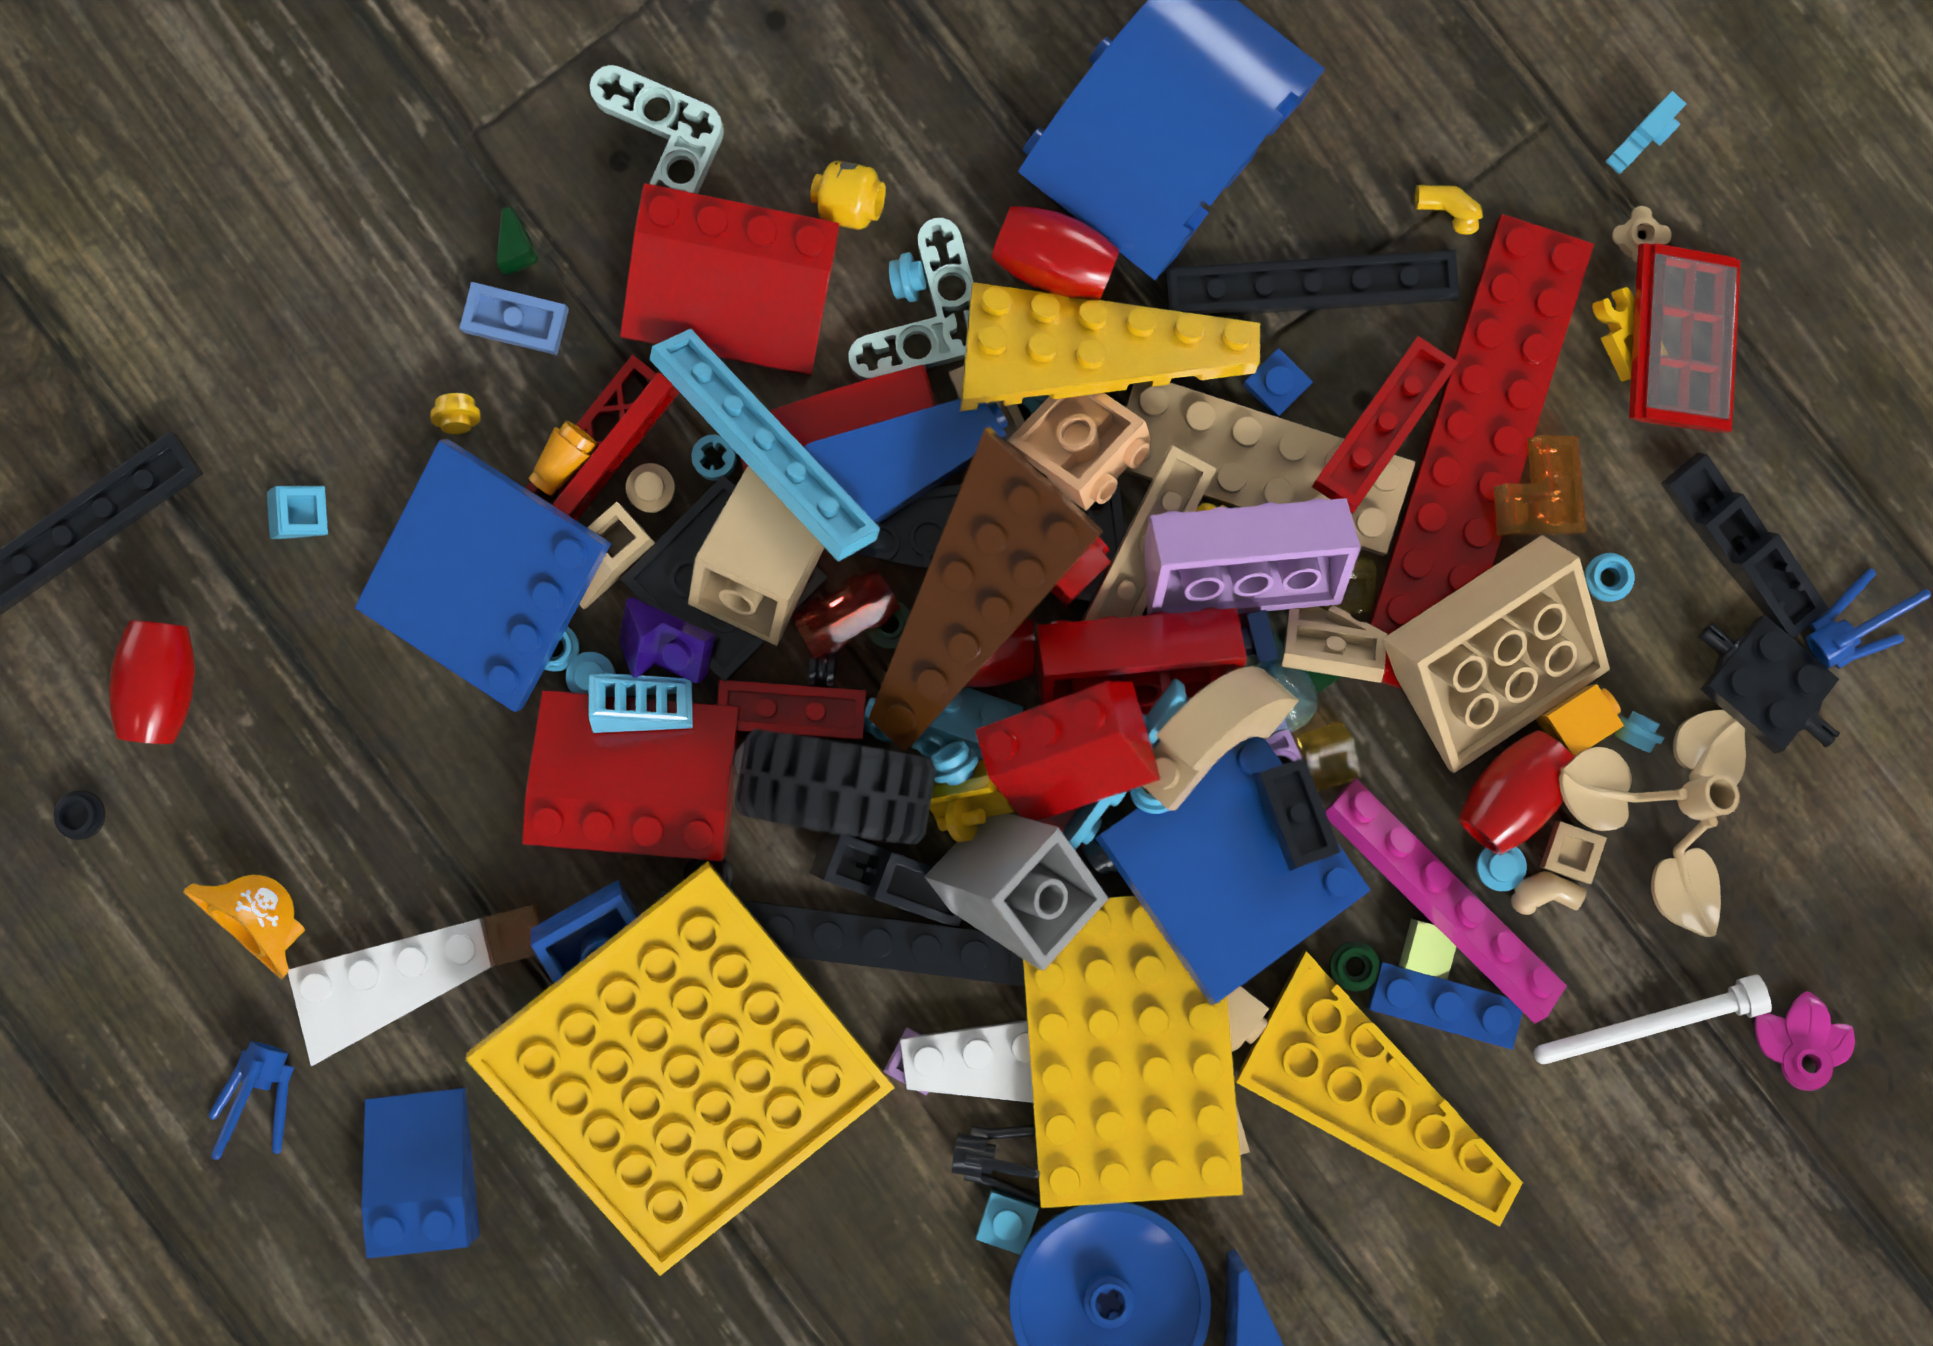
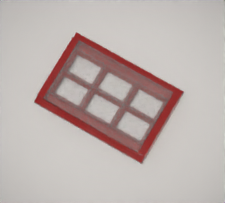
(1684, 338)

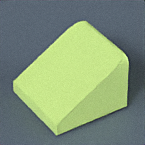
(1427, 950)

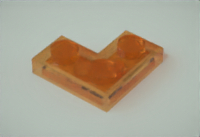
(1553, 499)

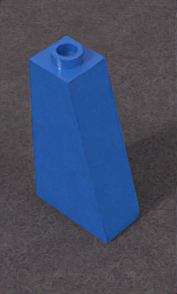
(905, 456)

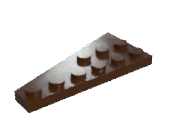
(991, 569)

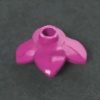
(1805, 1033)

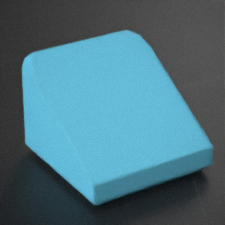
(296, 511)

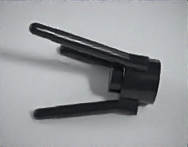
(977, 1160)

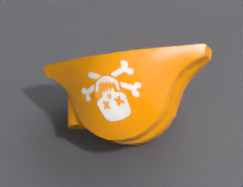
(255, 914)

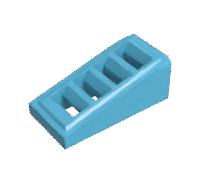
(625, 685)

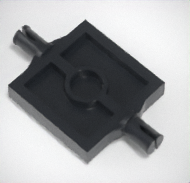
(1769, 684)

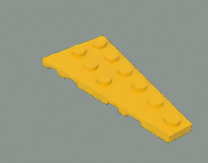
(1074, 347)
(1354, 1083)

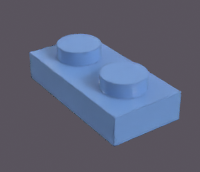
(514, 318)

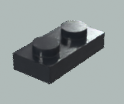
(1296, 814)

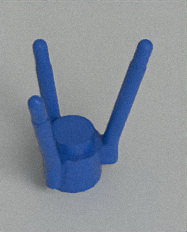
(1836, 642)
(256, 1068)

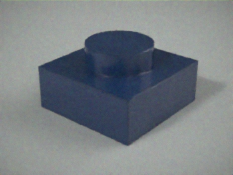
(1258, 638)

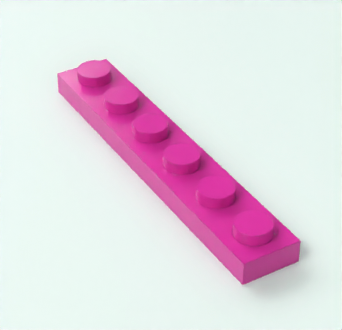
(1445, 901)

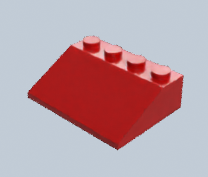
(733, 274)
(631, 788)

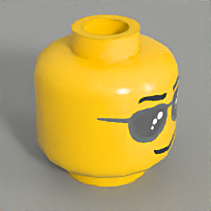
(848, 194)

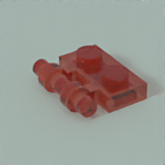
(845, 613)

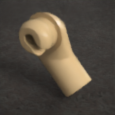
(1543, 888)

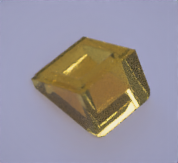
(1361, 587)
(1329, 755)

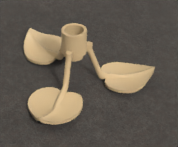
(1715, 753)

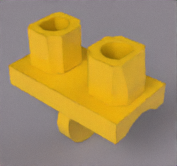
(967, 804)

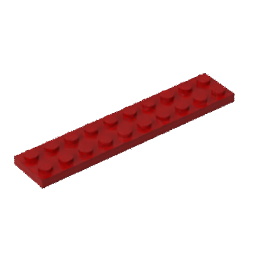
(1483, 419)

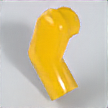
(1454, 201)

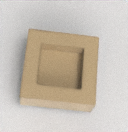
(1573, 852)

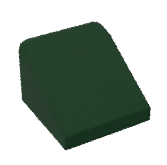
(514, 244)

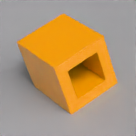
(1582, 719)

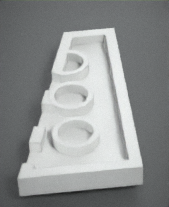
(372, 987)

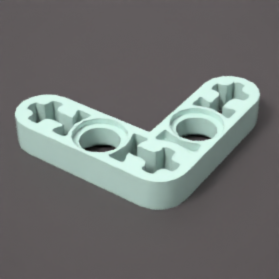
(682, 141)
(936, 329)

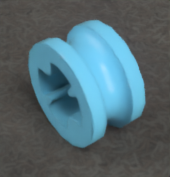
(700, 458)

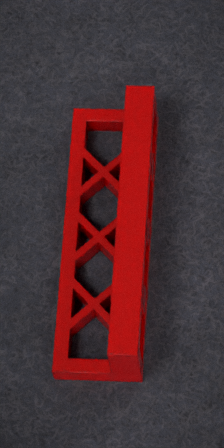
(613, 451)

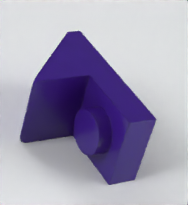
(663, 640)

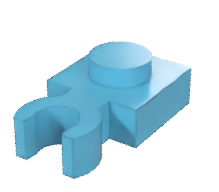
(1654, 127)

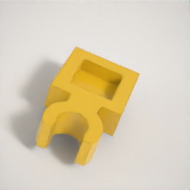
(1621, 324)

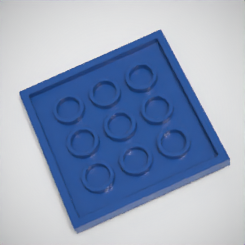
(482, 575)
(1220, 878)

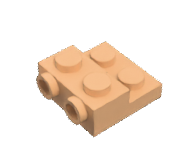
(1083, 445)

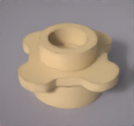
(1641, 220)

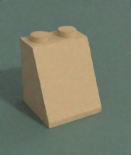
(754, 562)

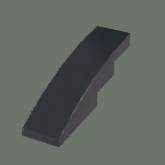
(1744, 545)

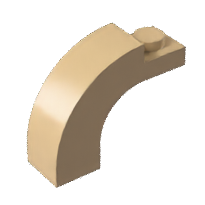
(1210, 724)

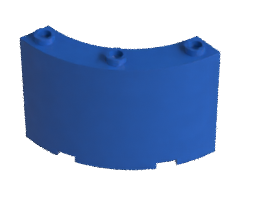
(1167, 122)

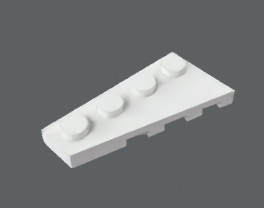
(971, 1062)

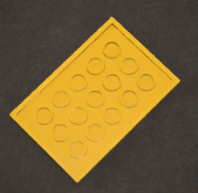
(1129, 1070)

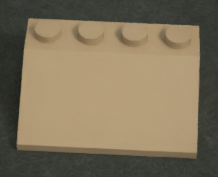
(1499, 651)

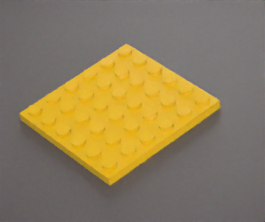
(681, 1069)

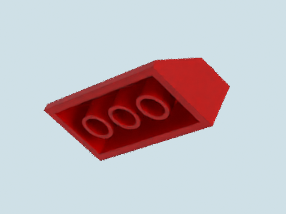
(1139, 650)

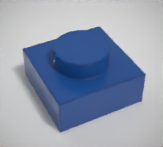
(1277, 383)

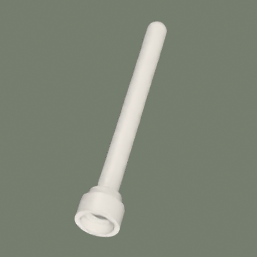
(1746, 997)

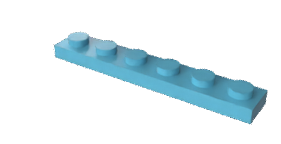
(764, 444)

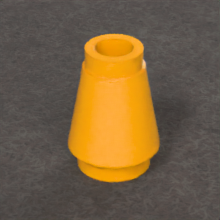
(562, 457)

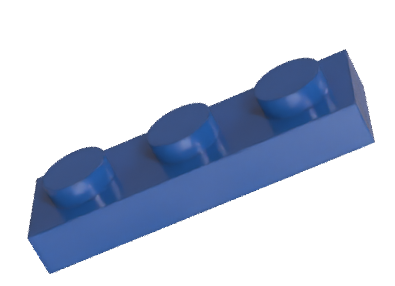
(1445, 1005)

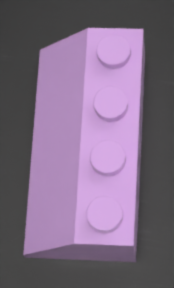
(1250, 557)

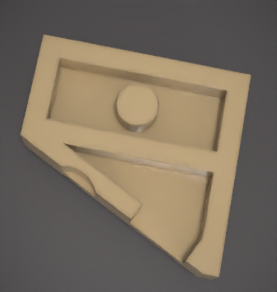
(1333, 644)

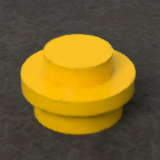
(455, 413)

